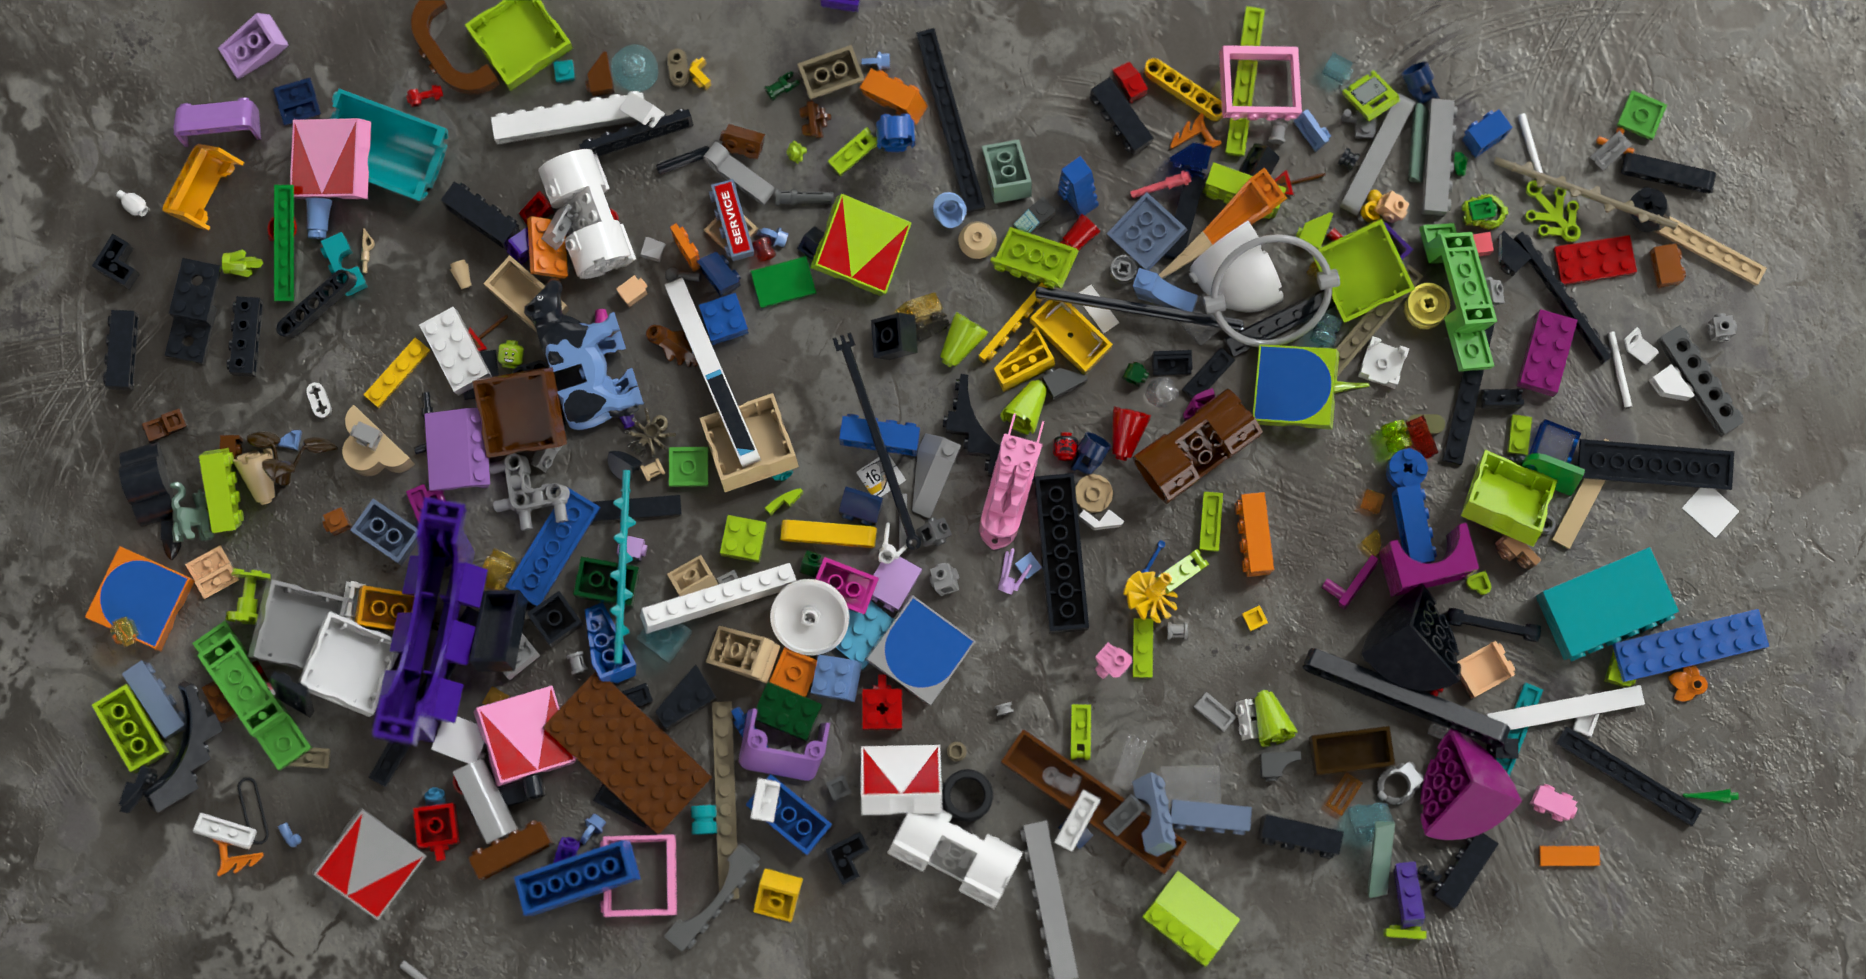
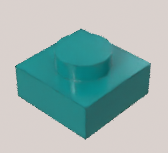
(564, 70)

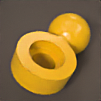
(1367, 210)

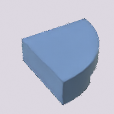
(291, 440)

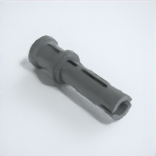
(793, 197)

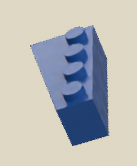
(1078, 187)

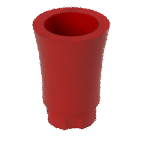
(1080, 233)

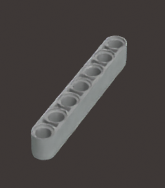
(1377, 155)

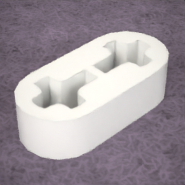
(315, 402)

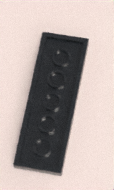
(638, 134)

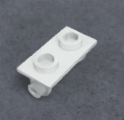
(351, 593)
(1245, 710)

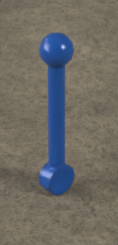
(1161, 544)

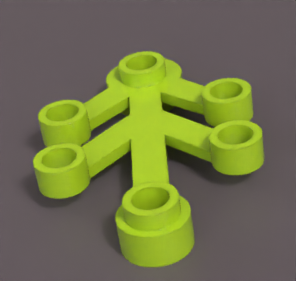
(1554, 214)

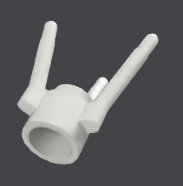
(888, 552)

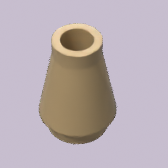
(461, 273)

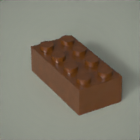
(512, 850)

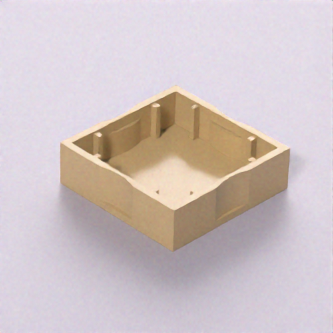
(769, 438)

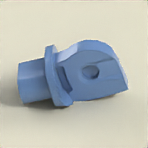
(881, 61)
(777, 237)
(594, 825)

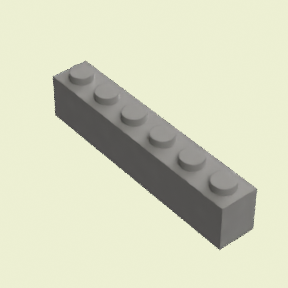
(1438, 157)

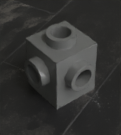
(934, 532)

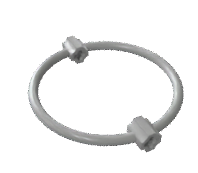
(1327, 280)

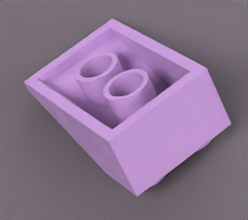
(253, 45)

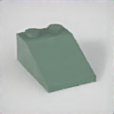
(1007, 171)

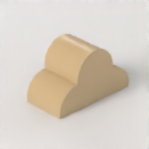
(370, 462)
(743, 653)

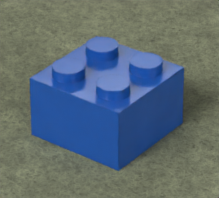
(1486, 133)
(724, 319)

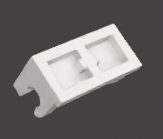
(641, 109)
(765, 800)

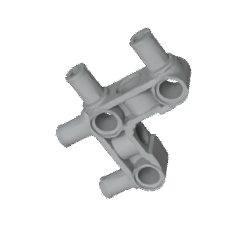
(520, 486)

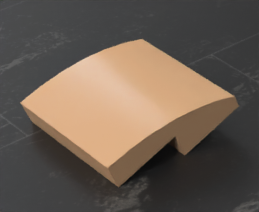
(212, 571)

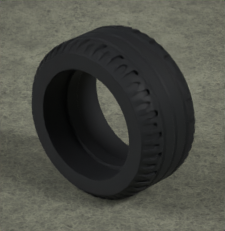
(967, 774)

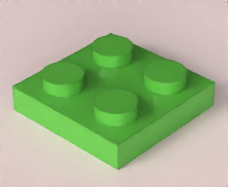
(1641, 115)
(688, 466)

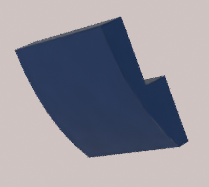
(297, 101)

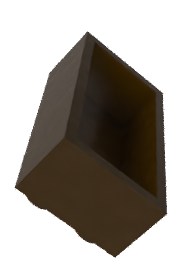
(1351, 751)

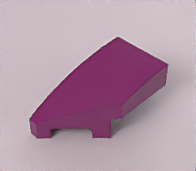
(1197, 402)

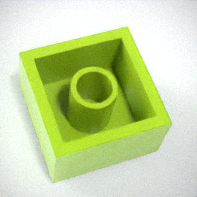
(743, 539)

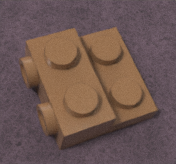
(1511, 548)

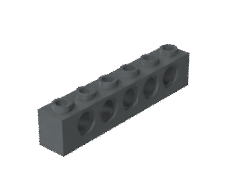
(1701, 391)

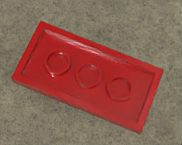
(1595, 260)

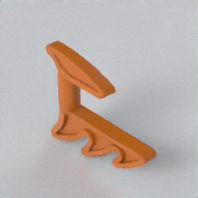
(1198, 127)
(228, 863)

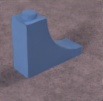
(1154, 289)

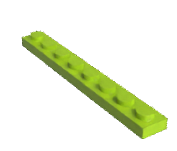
(1245, 81)

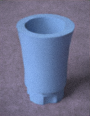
(317, 217)

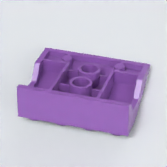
(456, 450)

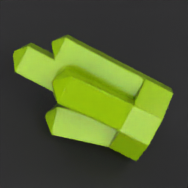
(238, 264)

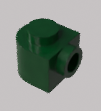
(1135, 374)
(810, 564)

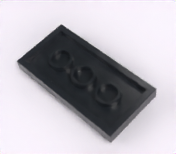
(292, 694)

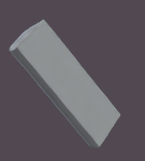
(485, 800)

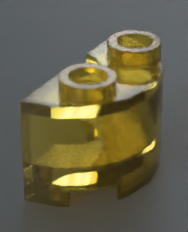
(498, 566)

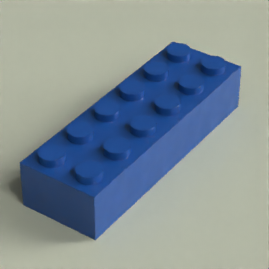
(577, 878)

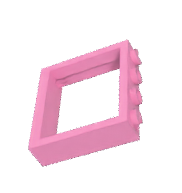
(1259, 53)
(606, 905)

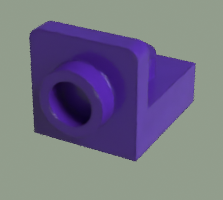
(566, 849)

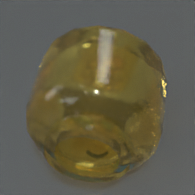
(124, 631)

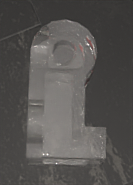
(1061, 782)

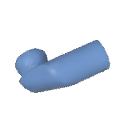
(292, 840)

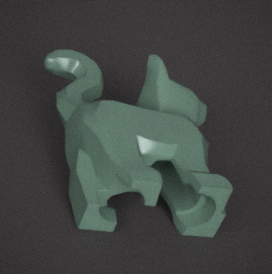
(187, 518)

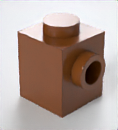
(336, 521)

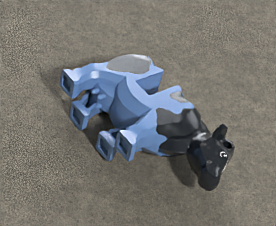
(572, 343)

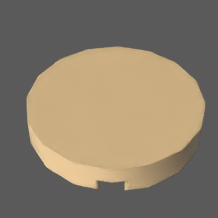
(1093, 493)

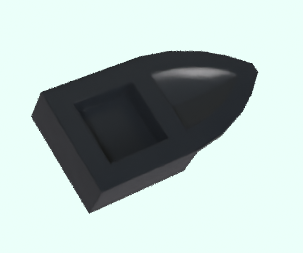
(171, 548)

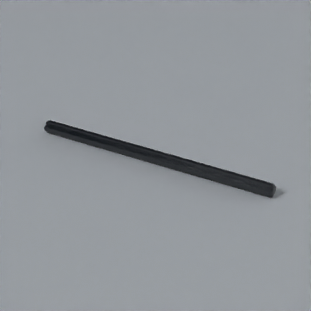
(1134, 308)

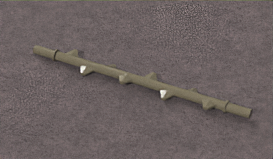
(1594, 194)

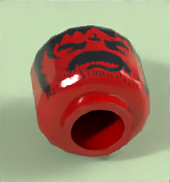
(1065, 447)

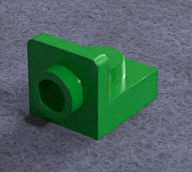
(1482, 209)

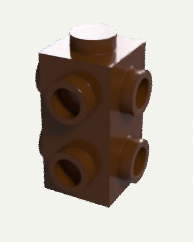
(742, 141)

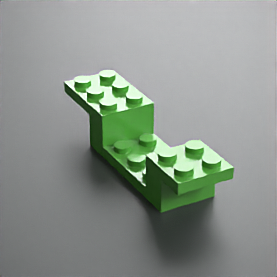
(1470, 293)
(250, 696)

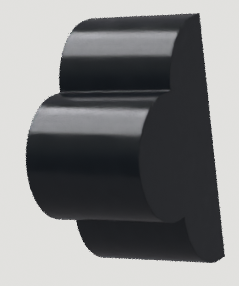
(146, 483)

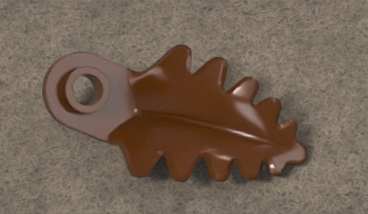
(673, 344)

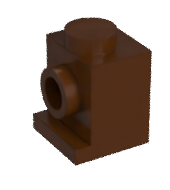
(232, 443)

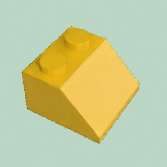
(778, 895)

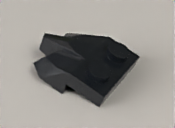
(133, 791)

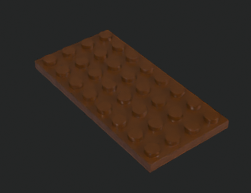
(627, 752)

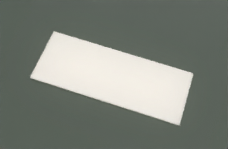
(1103, 317)

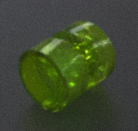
(1398, 442)

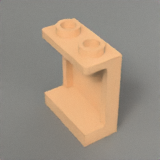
(1485, 669)

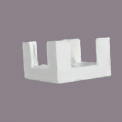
(1383, 363)

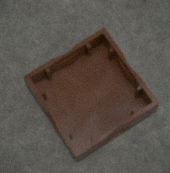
(520, 412)

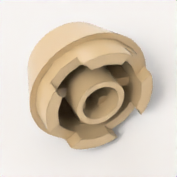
(977, 240)

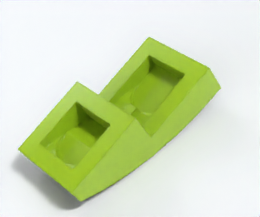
(789, 498)

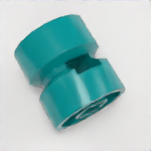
(704, 819)

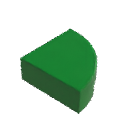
(1460, 163)

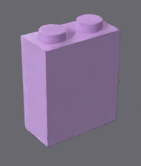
(895, 583)

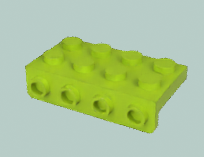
(1035, 258)

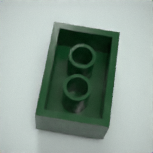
(595, 583)
(787, 711)

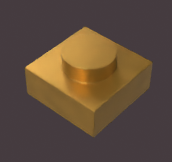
(494, 695)

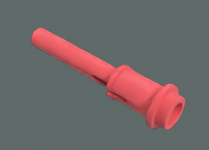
(1170, 182)

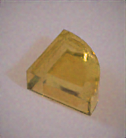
(1373, 542)

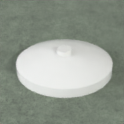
(809, 617)

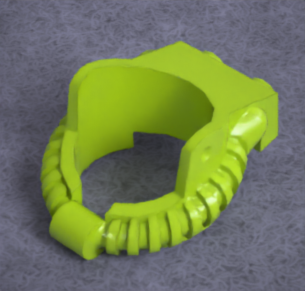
(1489, 224)

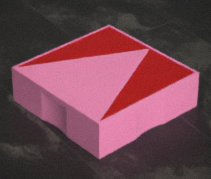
(330, 158)
(516, 736)

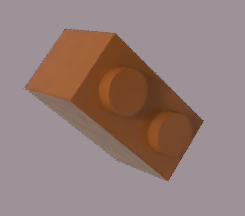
(1667, 265)

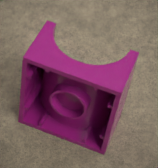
(1405, 573)

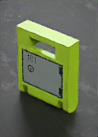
(1367, 92)

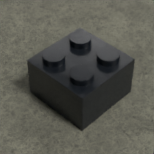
(894, 336)
(555, 618)

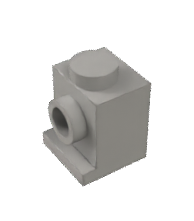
(366, 435)

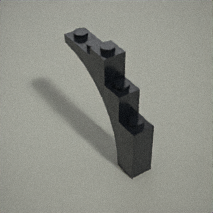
(965, 423)
(179, 778)

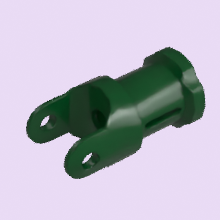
(781, 86)

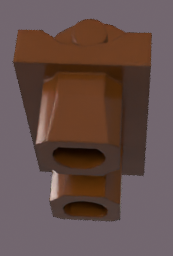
(817, 119)

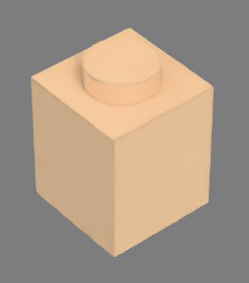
(632, 290)

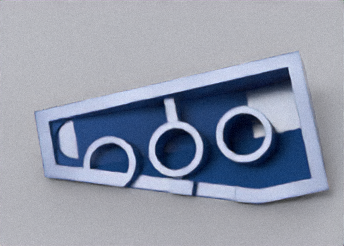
(601, 643)

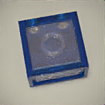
(1555, 441)

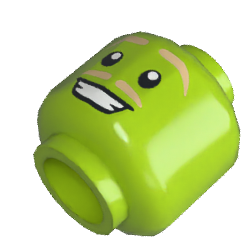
(510, 354)

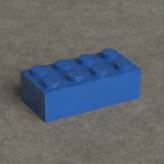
(896, 437)
(1413, 524)
(796, 819)

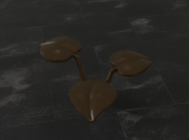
(281, 470)

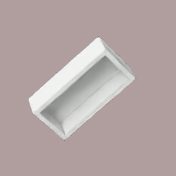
(455, 350)

